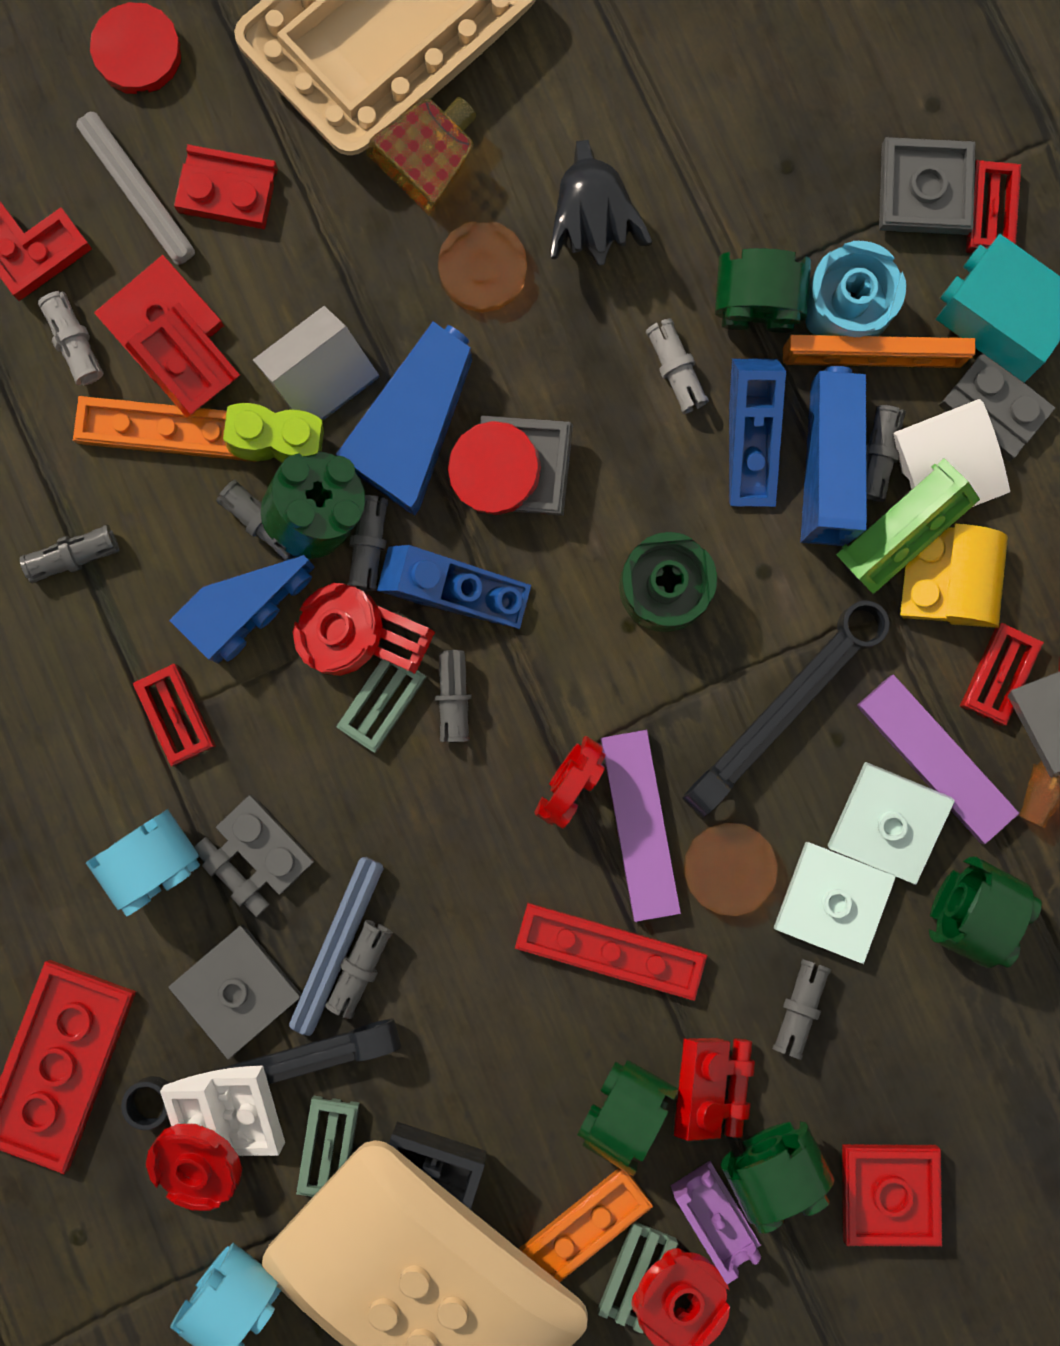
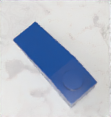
(755, 430)

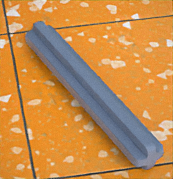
(336, 946)

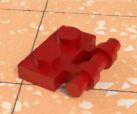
(703, 1088)

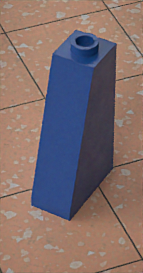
(407, 423)
(835, 459)

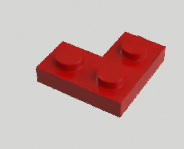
(39, 253)

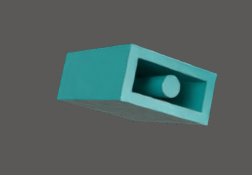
(1007, 306)

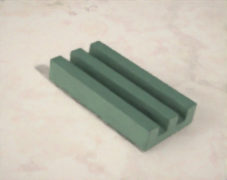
(369, 687)
(334, 1107)
(623, 1314)

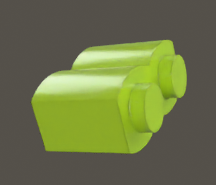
(260, 434)

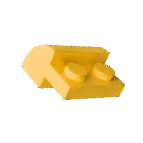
(957, 578)

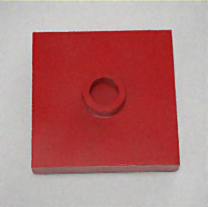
(151, 296)
(891, 1195)

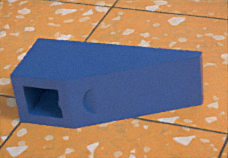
(452, 586)
(230, 609)

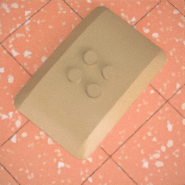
(367, 61)
(407, 1264)

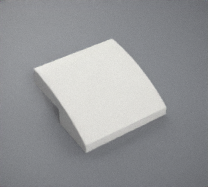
(962, 438)
(232, 1104)

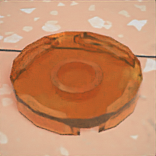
(482, 266)
(730, 869)

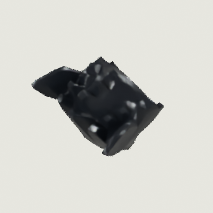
(594, 209)

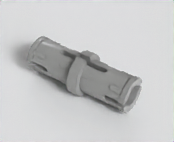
(70, 338)
(677, 366)

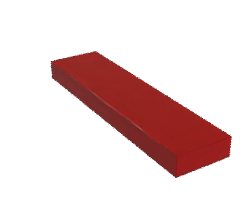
(611, 951)

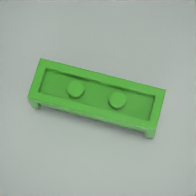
(909, 526)

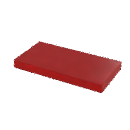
(59, 1064)

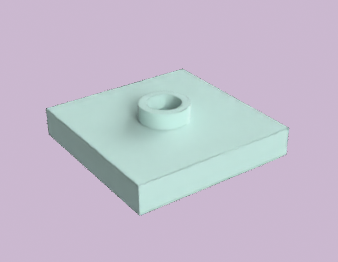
(890, 823)
(834, 902)

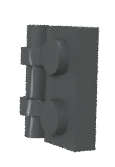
(264, 845)

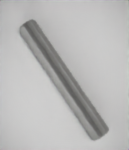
(135, 188)

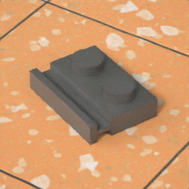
(1010, 403)

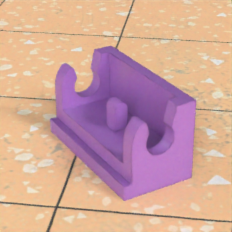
(716, 1220)

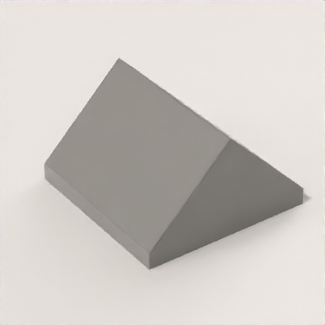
(317, 365)

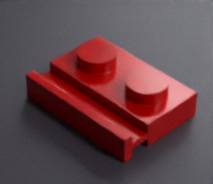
(226, 186)
(182, 360)

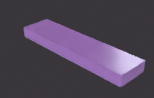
(937, 759)
(640, 826)

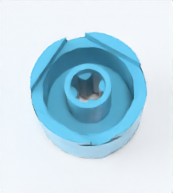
(868, 273)
(144, 860)
(229, 1301)

